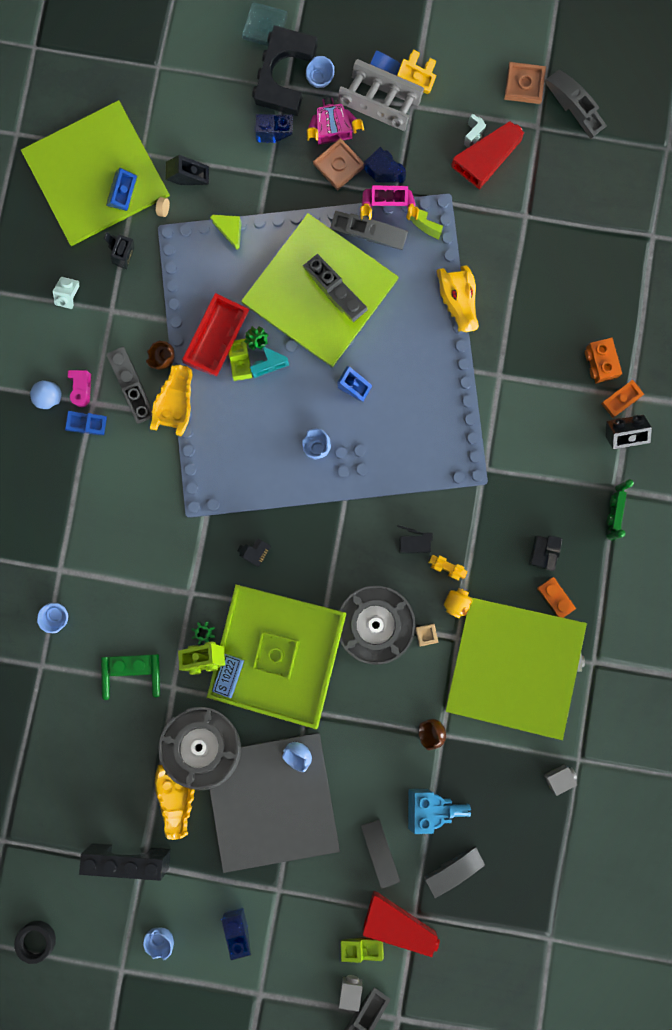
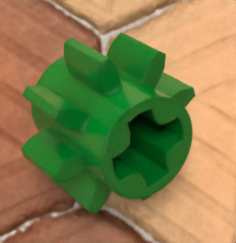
(256, 338)
(197, 631)

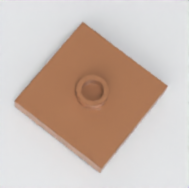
(525, 83)
(338, 164)

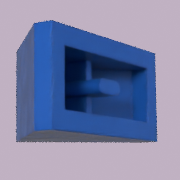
(354, 384)

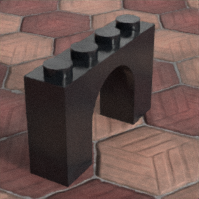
(282, 44)
(100, 861)

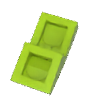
(429, 227)
(240, 360)
(361, 949)

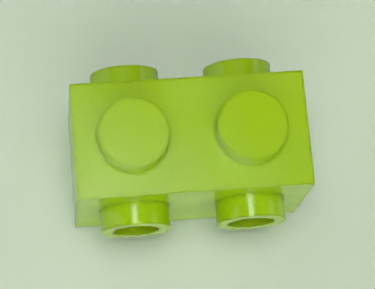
(203, 657)

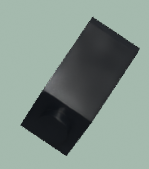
(186, 171)

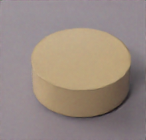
(162, 207)

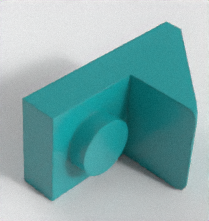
(274, 362)

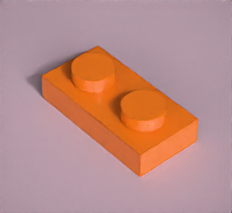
(622, 398)
(556, 598)

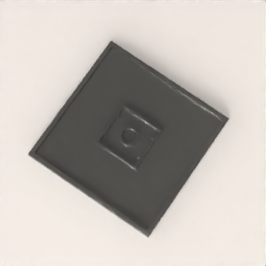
(273, 811)

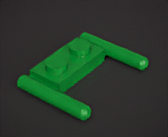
(617, 503)
(130, 666)

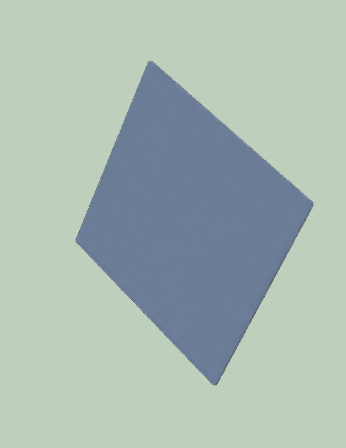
(247, 434)

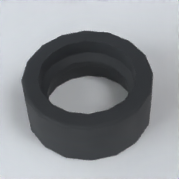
(22, 951)

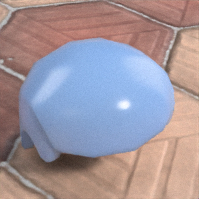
(320, 71)
(45, 394)
(316, 444)
(52, 617)
(297, 756)
(158, 943)

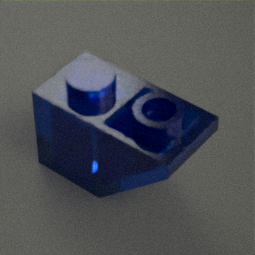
(273, 127)
(384, 168)
(236, 933)

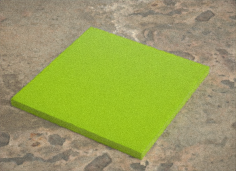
(79, 167)
(296, 304)
(285, 654)
(516, 668)

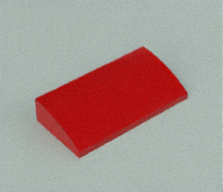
(215, 335)

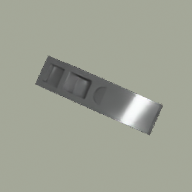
(577, 100)
(367, 229)
(334, 288)
(130, 384)

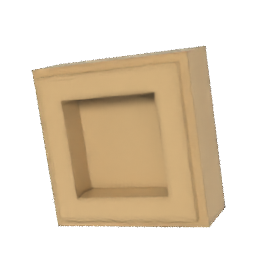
(426, 635)

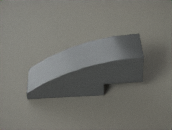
(380, 854)
(454, 872)
(369, 1011)

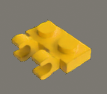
(416, 74)
(440, 563)

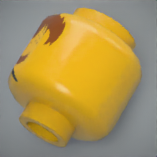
(458, 603)

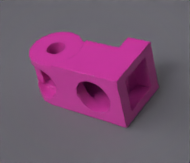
(81, 387)

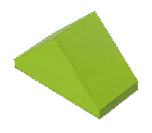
(230, 227)

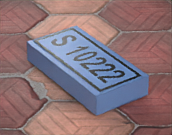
(228, 676)

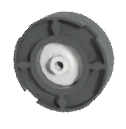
(394, 630)
(180, 748)

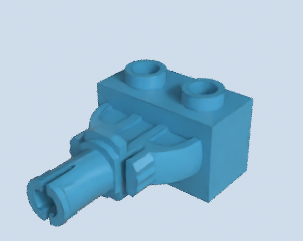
(431, 811)

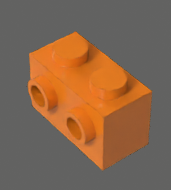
(603, 360)

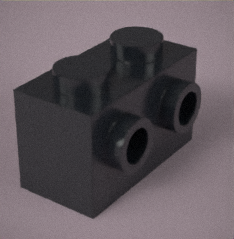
(628, 431)

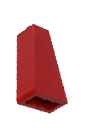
(486, 155)
(397, 927)

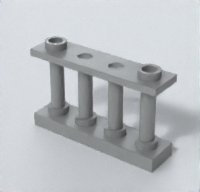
(386, 82)

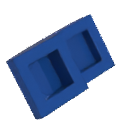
(385, 63)
(86, 423)

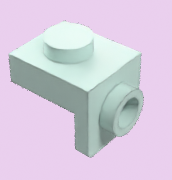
(478, 128)
(65, 291)

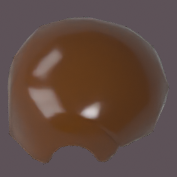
(160, 355)
(432, 734)

